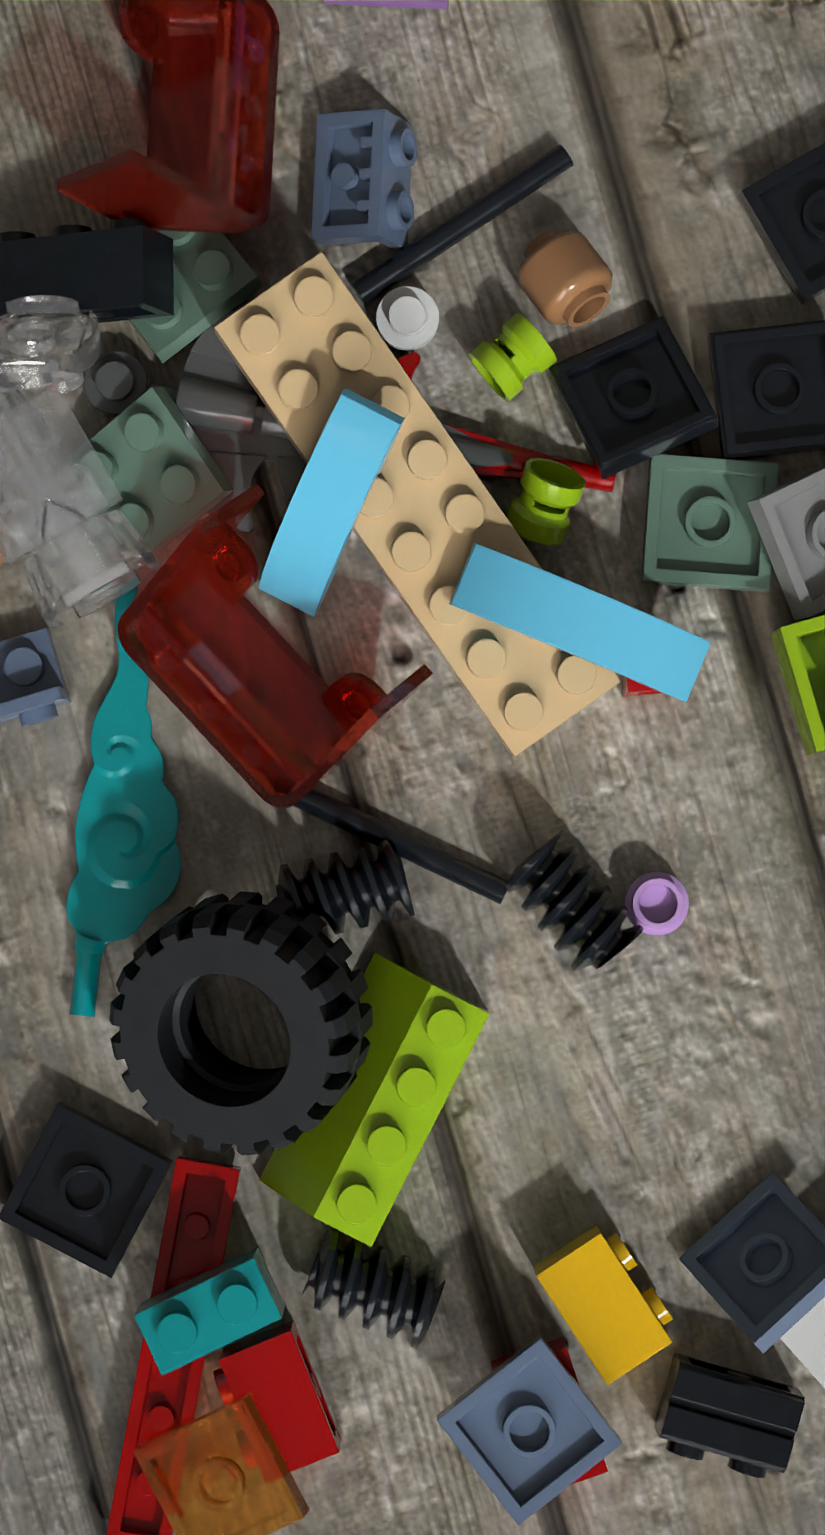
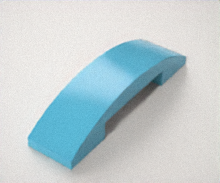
(329, 501)
(580, 622)

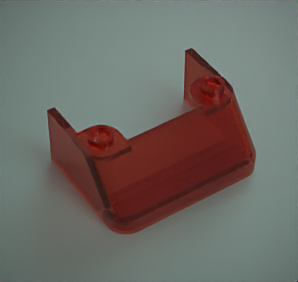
(206, 119)
(239, 674)

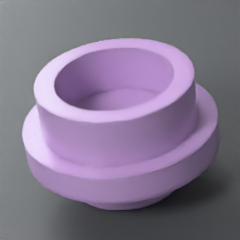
(657, 903)

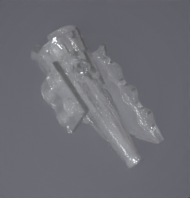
(54, 506)

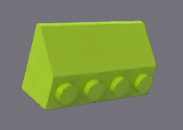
(368, 1142)

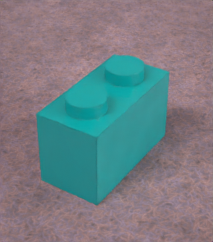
(209, 1311)

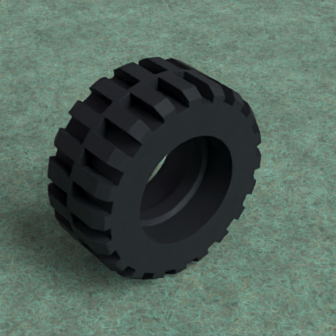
(188, 1075)

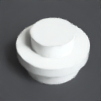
(407, 318)

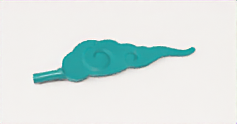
(122, 828)

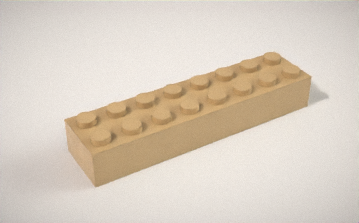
(426, 505)

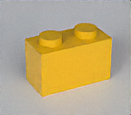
(603, 1304)

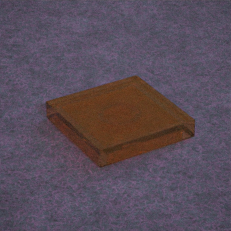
(222, 1475)

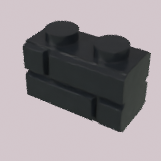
(728, 1415)

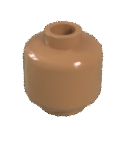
(565, 278)

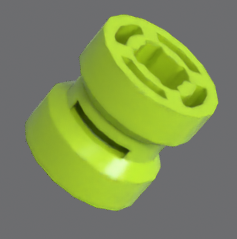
(512, 357)
(544, 503)

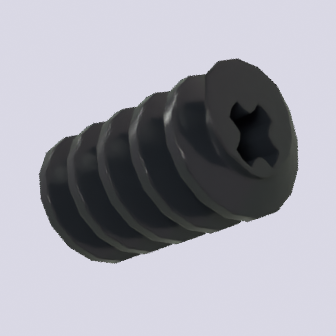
(348, 888)
(572, 905)
(374, 1287)

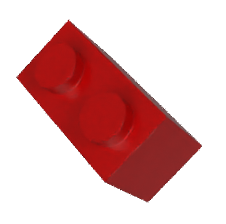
(285, 1392)

